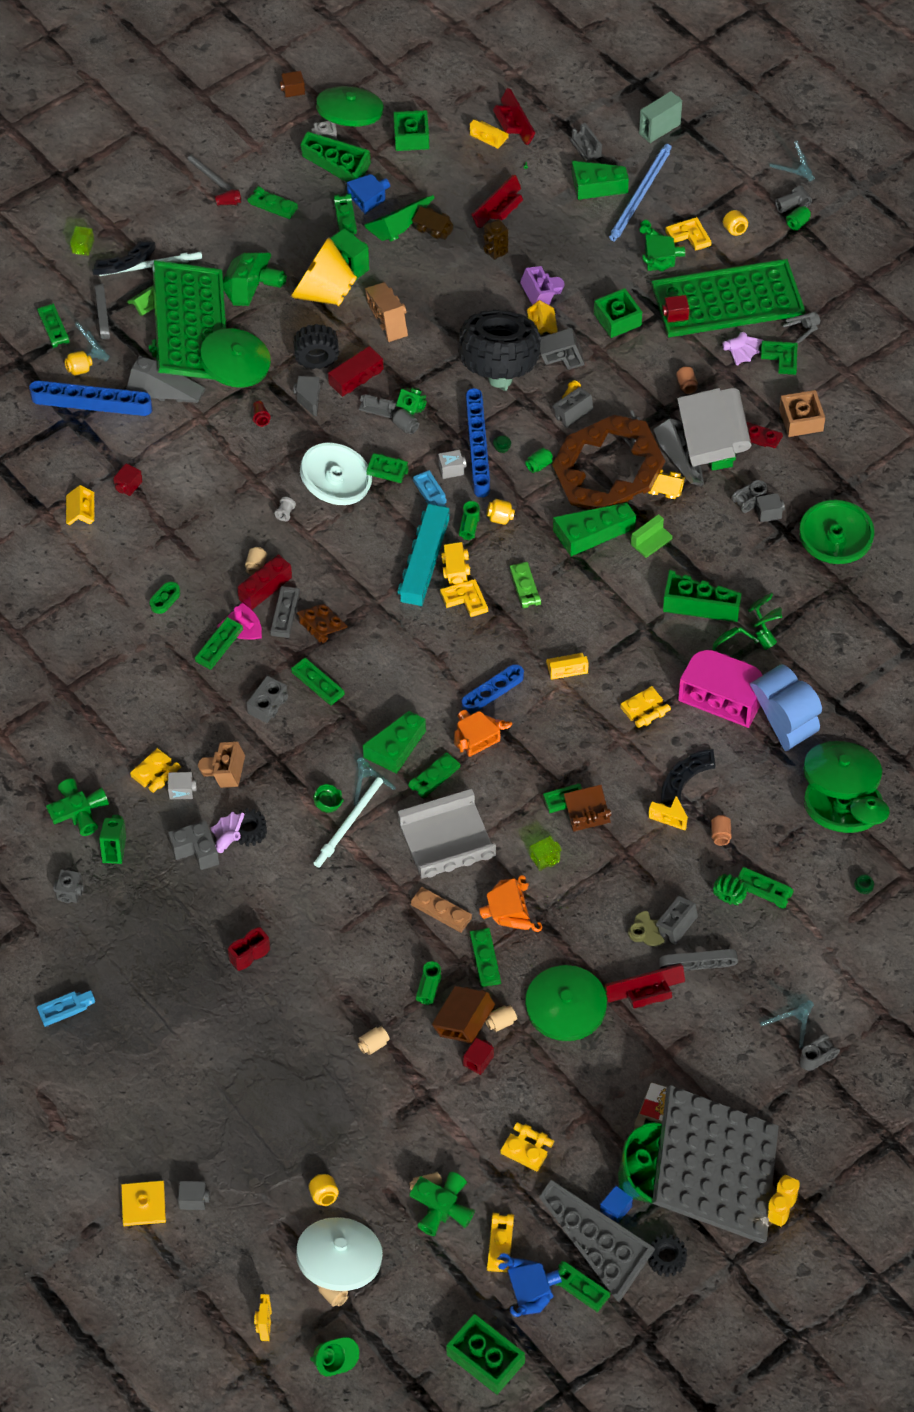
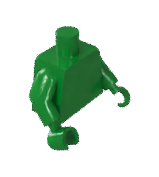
(659, 249)

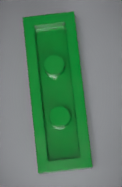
(219, 643)
(317, 681)
(485, 957)

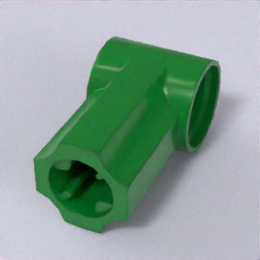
(469, 520)
(429, 984)

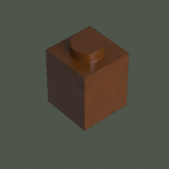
(292, 84)

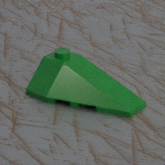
(398, 221)

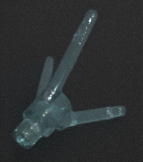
(803, 170)
(96, 351)
(365, 771)
(800, 1013)

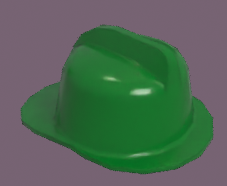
(335, 1356)

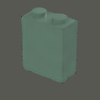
(660, 117)

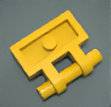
(642, 703)
(151, 767)
(525, 1152)

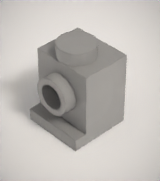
(325, 129)

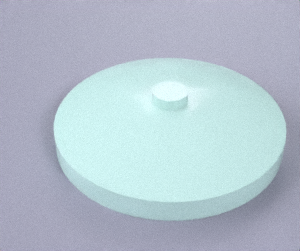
(335, 474)
(339, 1254)

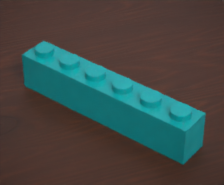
(424, 555)

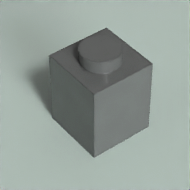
(769, 507)
(193, 1195)

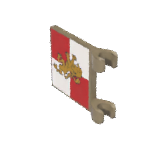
(652, 1106)

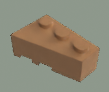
(389, 310)

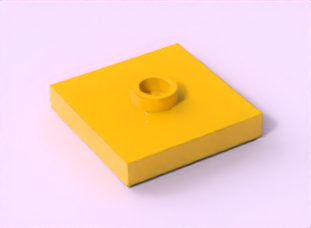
(143, 1203)

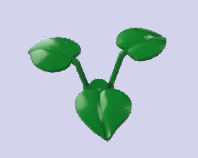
(764, 635)

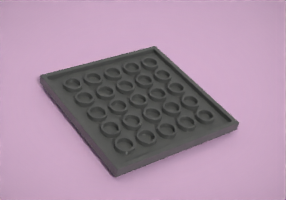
(715, 1164)

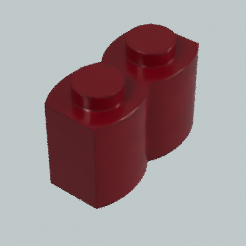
(248, 949)

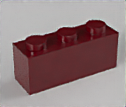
(356, 371)
(264, 582)

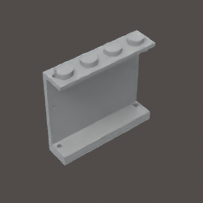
(445, 834)

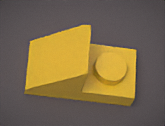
(672, 816)

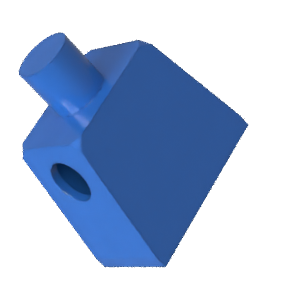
(367, 192)

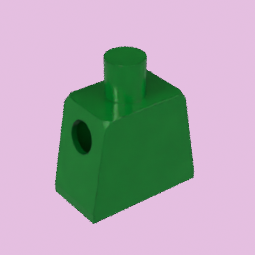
(113, 830)

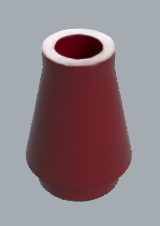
(230, 197)
(260, 414)

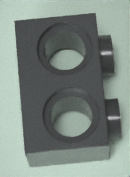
(264, 698)

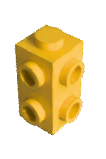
(668, 484)
(455, 560)

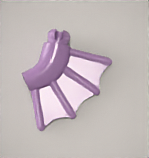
(742, 347)
(227, 831)

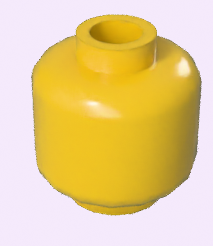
(735, 222)
(78, 363)
(500, 511)
(323, 1189)

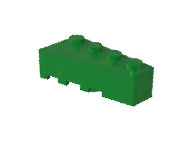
(336, 157)
(700, 599)

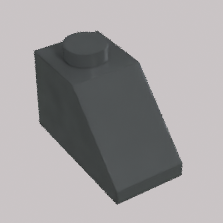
(308, 393)

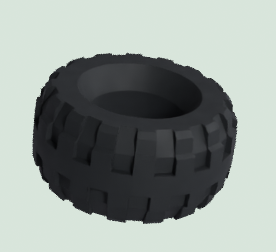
(499, 344)

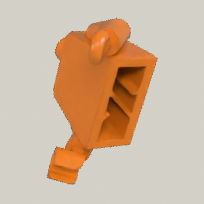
(477, 731)
(508, 905)

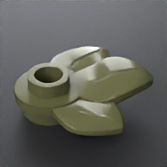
(648, 929)

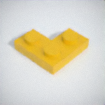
(689, 230)
(466, 593)

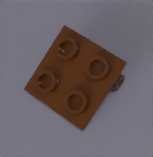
(320, 621)
(587, 808)

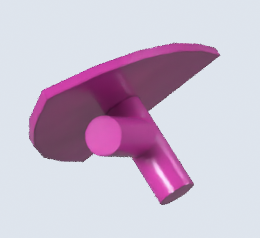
(251, 624)

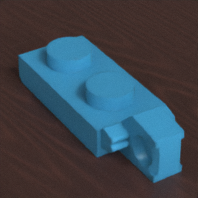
(430, 489)
(64, 1007)

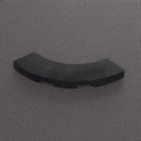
(134, 257)
(683, 772)

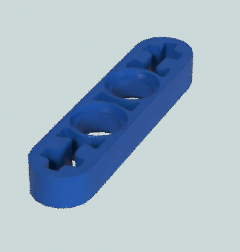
(495, 691)

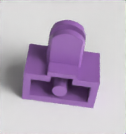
(540, 286)

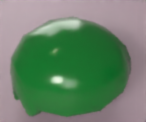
(327, 798)

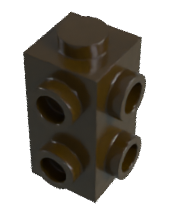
(433, 223)
(495, 239)

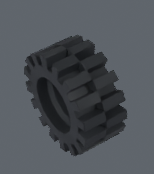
(258, 833)
(668, 1267)

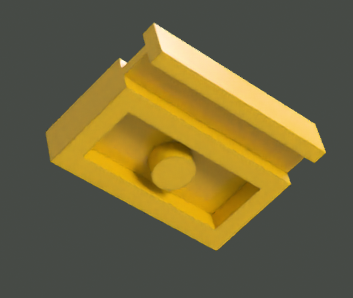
(263, 1318)

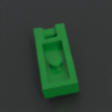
(273, 203)
(345, 213)
(53, 325)
(434, 775)
(766, 887)
(582, 1287)

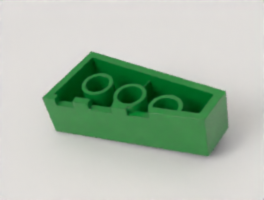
(592, 527)

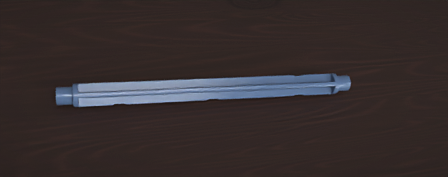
(640, 192)

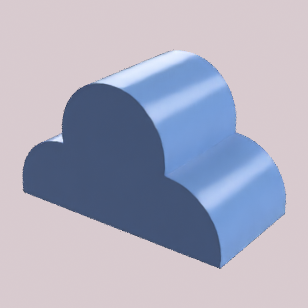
(789, 705)

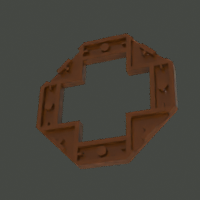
(595, 435)

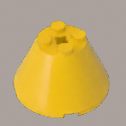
(326, 277)

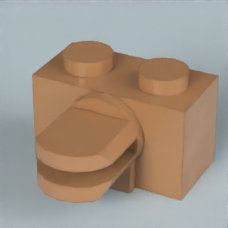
(225, 765)

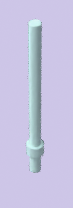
(183, 257)
(328, 849)

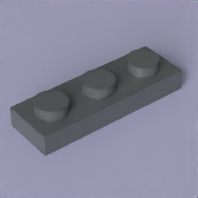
(285, 612)

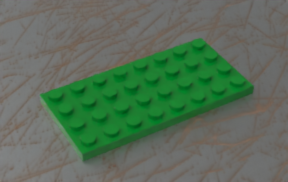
(732, 297)
(186, 312)

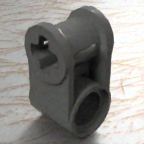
(747, 496)
(821, 1050)

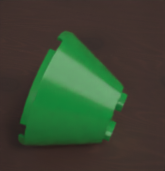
(639, 1162)

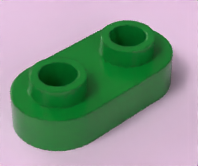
(163, 597)

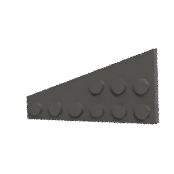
(606, 1245)

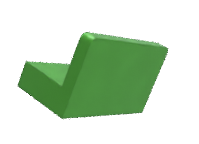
(144, 301)
(650, 537)

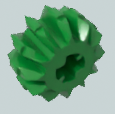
(730, 889)

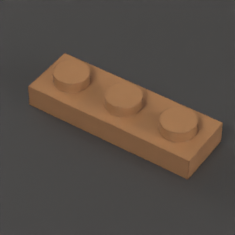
(441, 909)

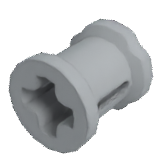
(285, 508)

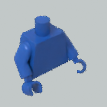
(529, 1283)

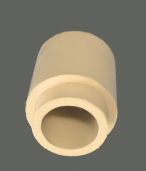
(255, 560)
(501, 1018)
(373, 1040)
(334, 1297)

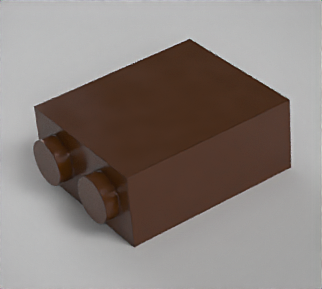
(463, 1014)

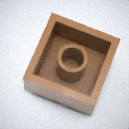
(802, 413)

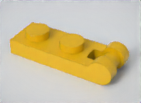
(500, 1241)

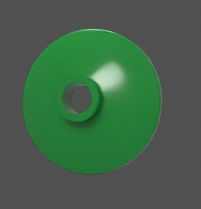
(869, 810)

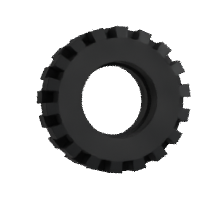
(316, 346)

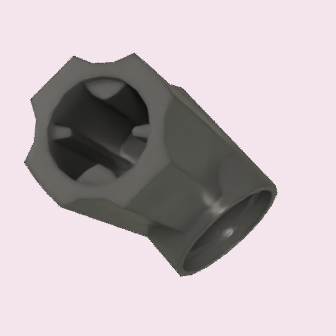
(797, 198)

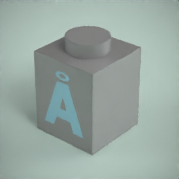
(451, 464)
(181, 785)

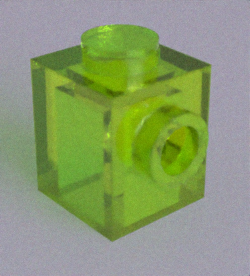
(82, 240)
(545, 853)

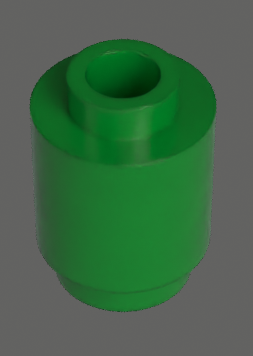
(798, 217)
(273, 277)
(539, 460)

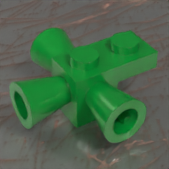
(77, 806)
(441, 1203)

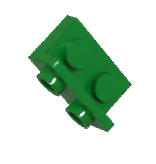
(387, 468)

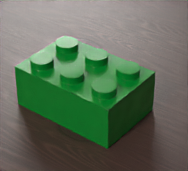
(485, 1354)

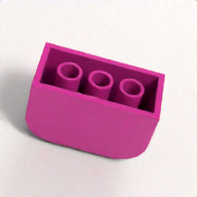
(720, 686)

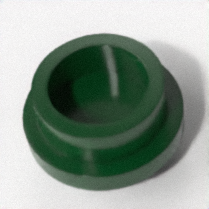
(502, 444)
(864, 884)

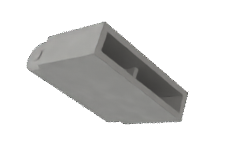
(714, 425)

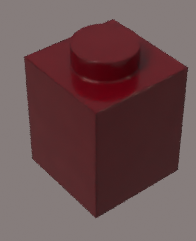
(676, 308)
(127, 479)
(478, 1056)

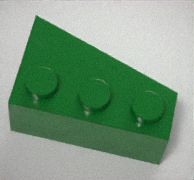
(599, 180)
(396, 742)

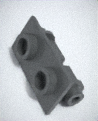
(379, 407)

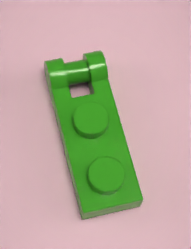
(525, 585)

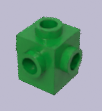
(412, 400)

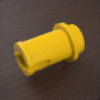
(571, 387)

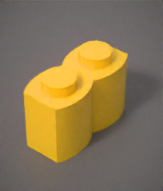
(783, 1200)

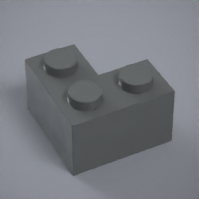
(563, 347)
(194, 840)

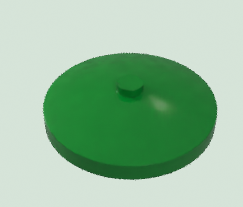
(349, 106)
(235, 357)
(836, 532)
(842, 770)
(833, 812)
(566, 1003)

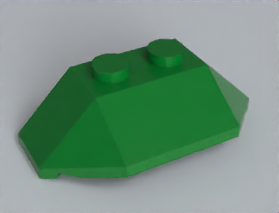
(244, 277)

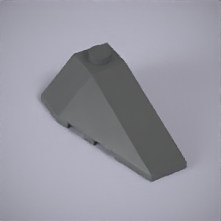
(162, 386)
(673, 441)

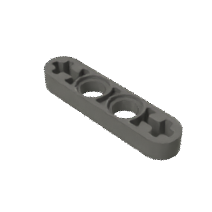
(102, 311)
(701, 960)

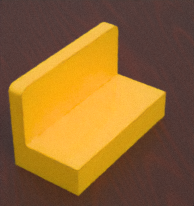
(488, 133)
(543, 317)
(80, 505)
(567, 666)

